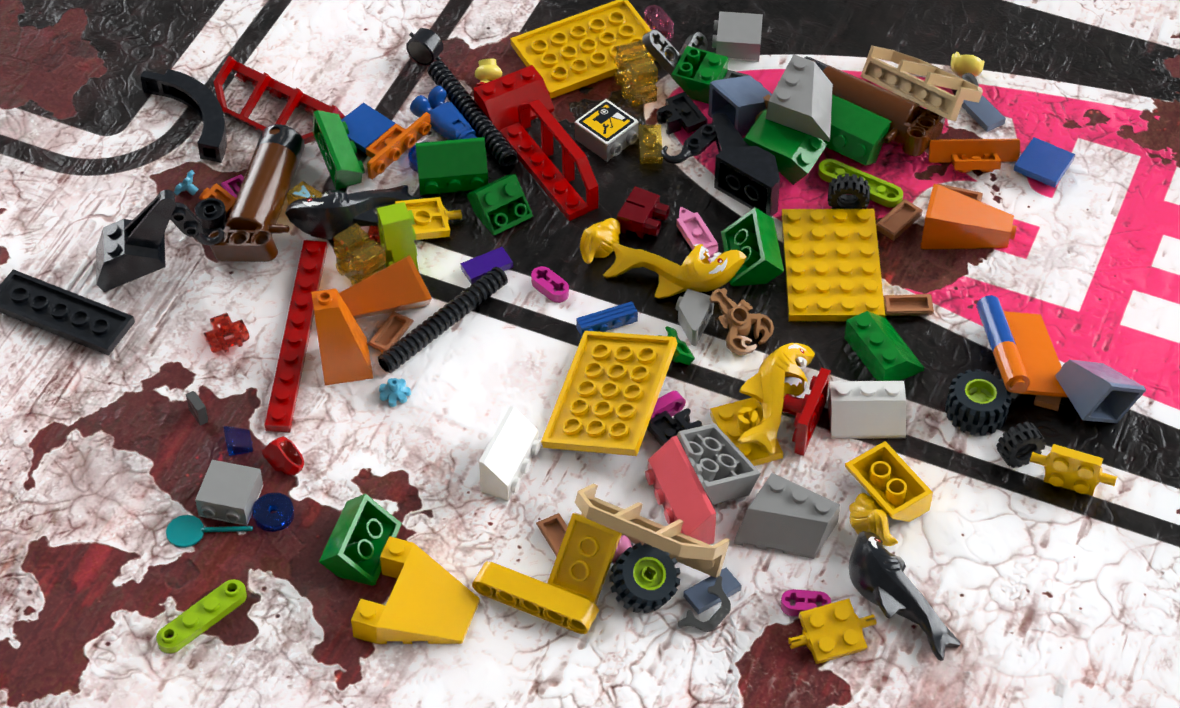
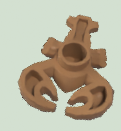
(739, 323)

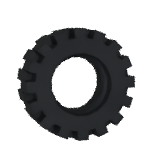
(848, 185)
(1019, 443)

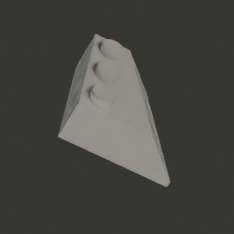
(803, 99)
(718, 463)
(788, 519)

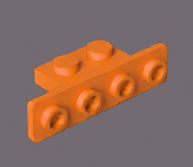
(394, 143)
(974, 153)

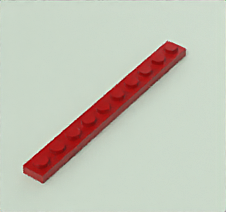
(295, 337)

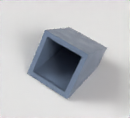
(739, 99)
(1098, 390)

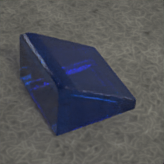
(237, 440)

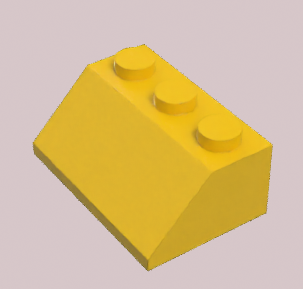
(891, 482)

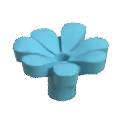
(187, 185)
(394, 391)

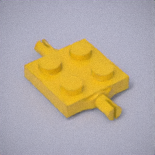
(431, 217)
(1073, 469)
(832, 631)

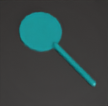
(189, 530)

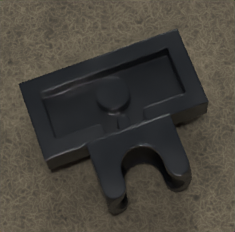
(680, 112)
(664, 426)

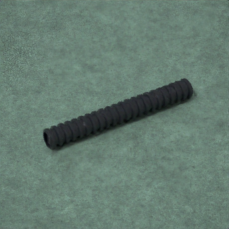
(472, 113)
(442, 320)

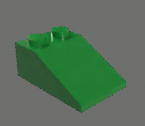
(793, 149)

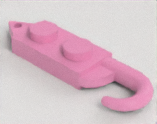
(696, 231)

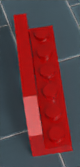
(263, 81)
(541, 167)

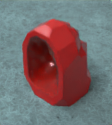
(284, 456)

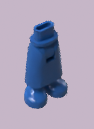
(444, 116)

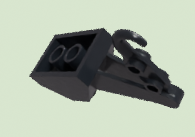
(740, 169)
(138, 245)

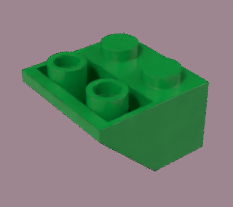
(697, 70)
(500, 204)

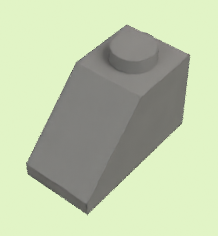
(694, 314)

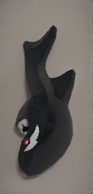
(338, 210)
(881, 580)

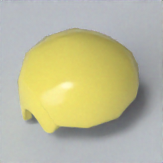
(966, 64)

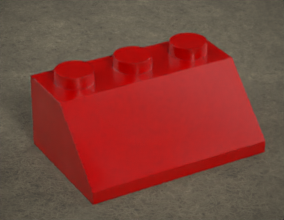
(502, 96)

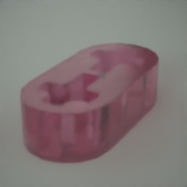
(662, 19)

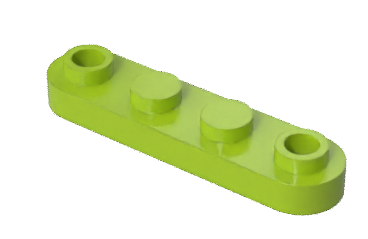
(880, 190)
(201, 616)

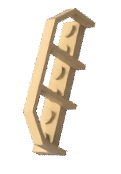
(915, 89)
(666, 538)

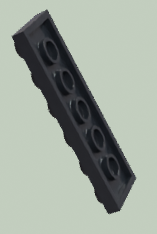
(63, 312)

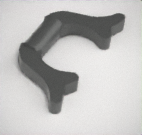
(719, 615)

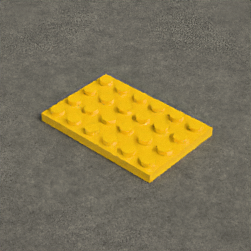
(580, 46)
(831, 264)
(609, 393)

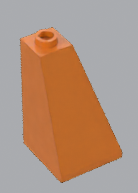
(964, 223)
(389, 290)
(340, 340)

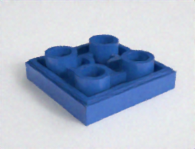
(366, 126)
(1044, 162)

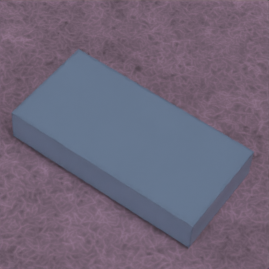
(984, 113)
(700, 598)

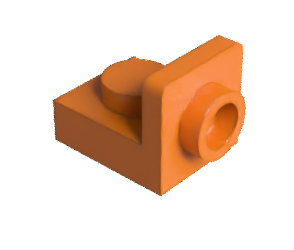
(219, 193)

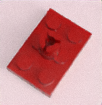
(807, 410)

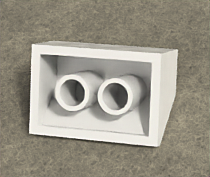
(867, 409)
(508, 455)

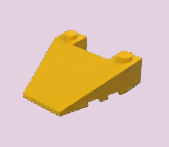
(422, 605)

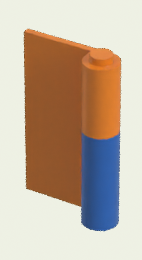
(1021, 349)

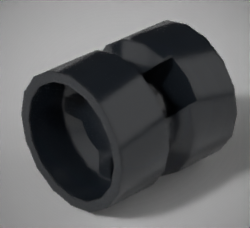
(211, 214)

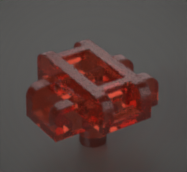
(216, 336)

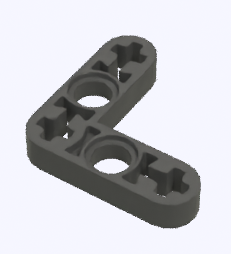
(657, 46)

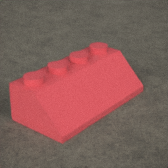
(681, 491)

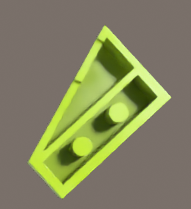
(397, 233)

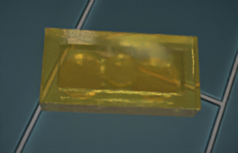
(650, 144)

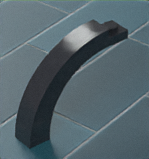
(200, 99)

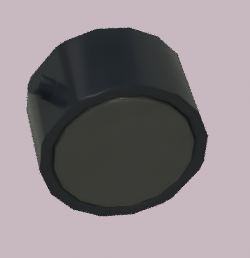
(424, 46)

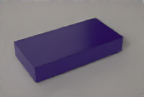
(480, 265)

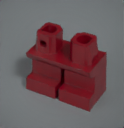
(640, 212)

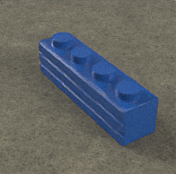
(608, 318)

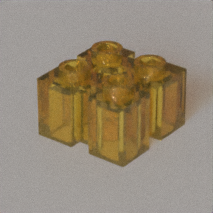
(636, 73)
(357, 255)

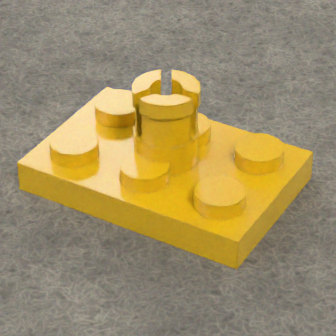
(739, 417)
(584, 557)

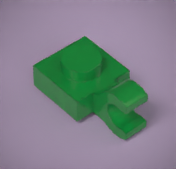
(682, 352)

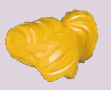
(598, 239)
(870, 517)

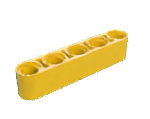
(535, 597)

